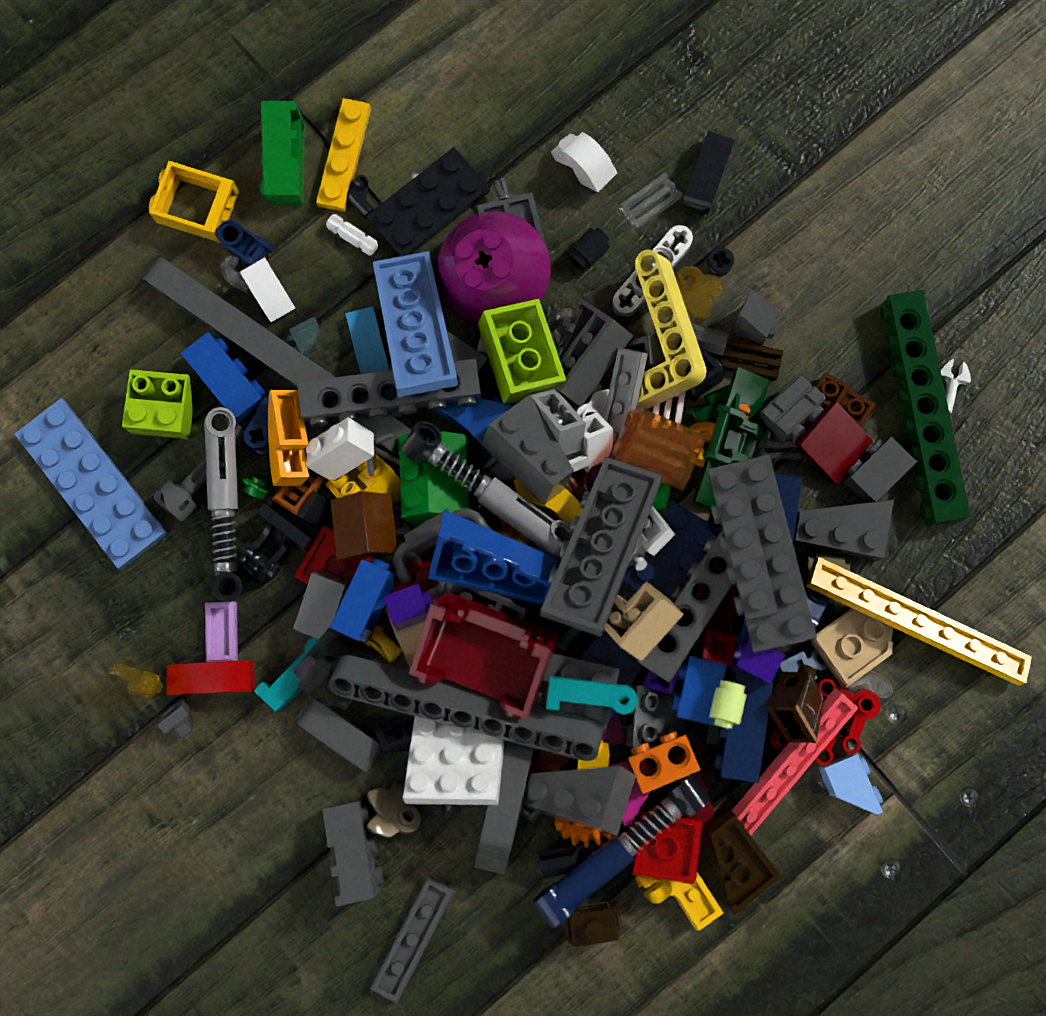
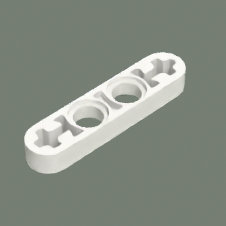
(667, 240)

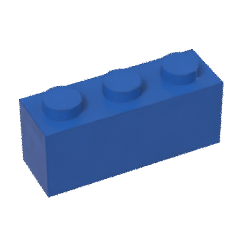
(224, 376)

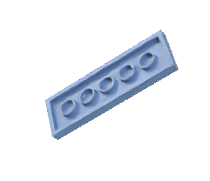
(414, 324)
(91, 484)

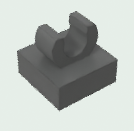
(176, 718)

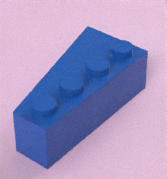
(489, 561)

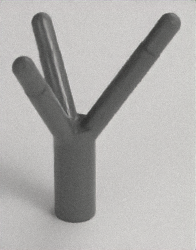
(370, 463)

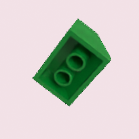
(427, 489)

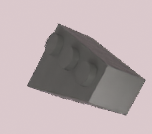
(846, 530)
(582, 796)

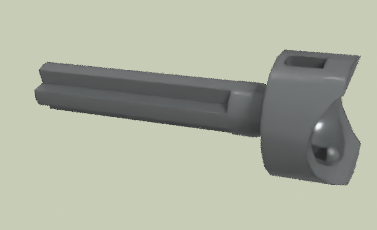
(177, 498)

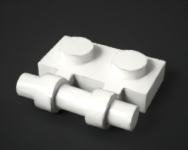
(652, 539)

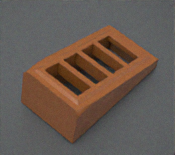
(285, 493)

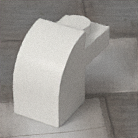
(586, 159)
(596, 443)

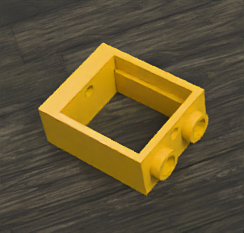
(221, 208)

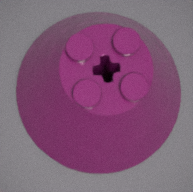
(516, 261)

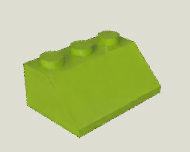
(520, 350)

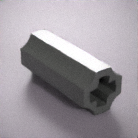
(709, 340)

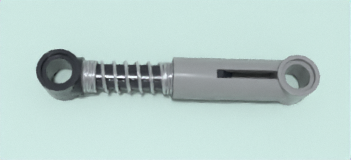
(426, 444)
(222, 500)

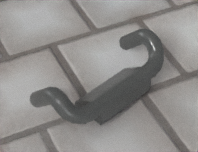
(423, 538)

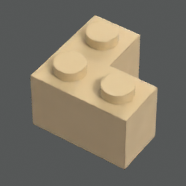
(641, 621)

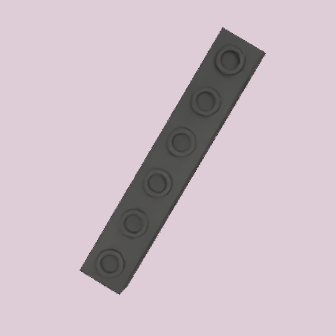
(315, 393)
(667, 664)

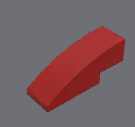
(211, 677)

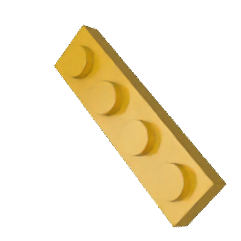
(343, 154)

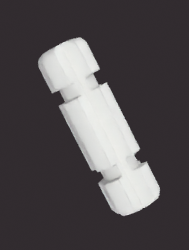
(352, 234)

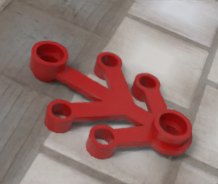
(856, 727)

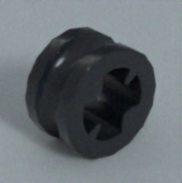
(712, 264)

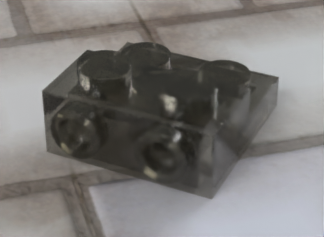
(320, 663)

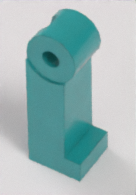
(286, 686)
(618, 696)

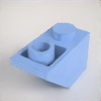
(848, 781)

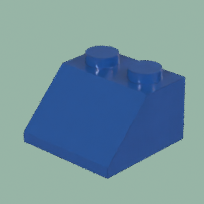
(697, 689)

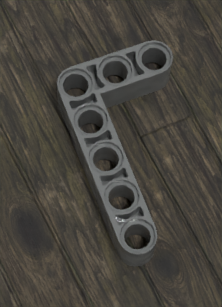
(502, 818)

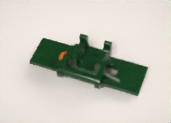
(735, 429)

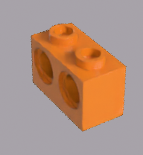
(665, 771)

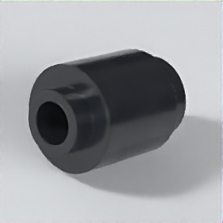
(589, 248)

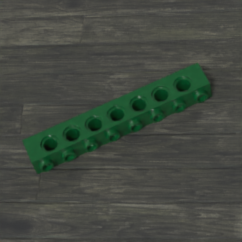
(913, 309)

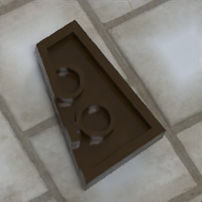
(740, 862)

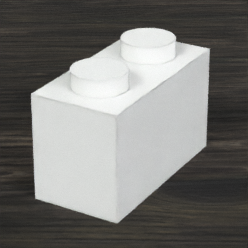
(340, 449)

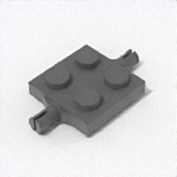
(518, 205)

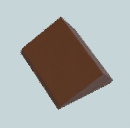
(363, 525)

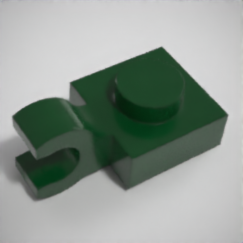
(709, 410)

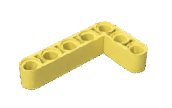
(668, 333)

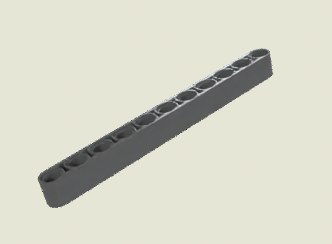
(256, 341)

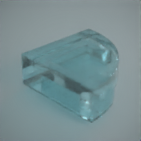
(305, 335)

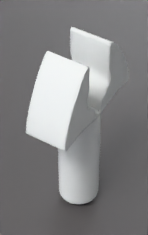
(952, 383)

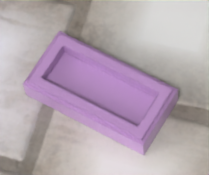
(221, 631)

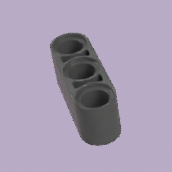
(340, 734)

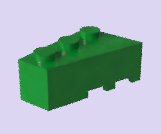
(282, 153)

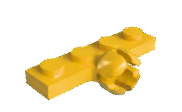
(694, 899)

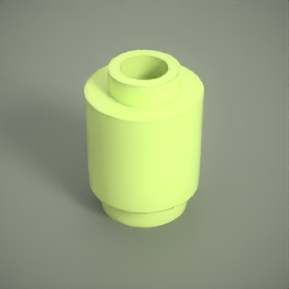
(728, 704)

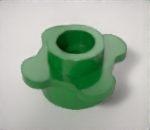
(257, 486)

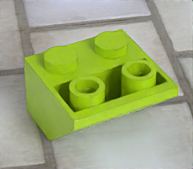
(158, 404)

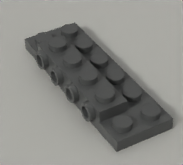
(600, 546)
(760, 554)

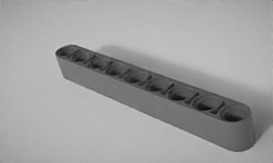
(465, 708)

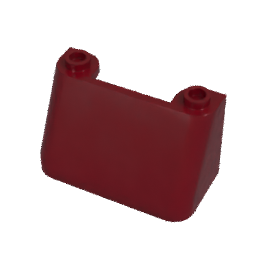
(484, 652)

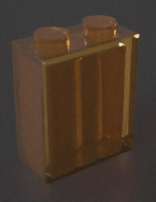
(659, 446)

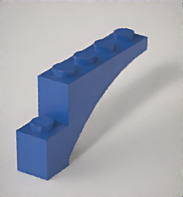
(474, 418)

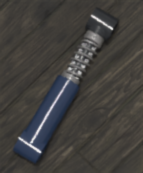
(562, 898)

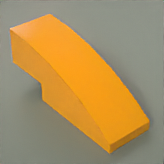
(286, 439)

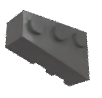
(589, 351)
(529, 450)
(352, 852)

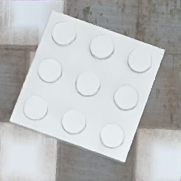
(452, 766)

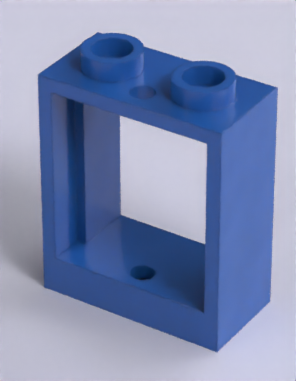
(365, 600)

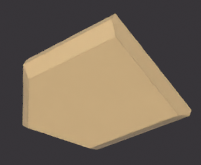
(853, 645)

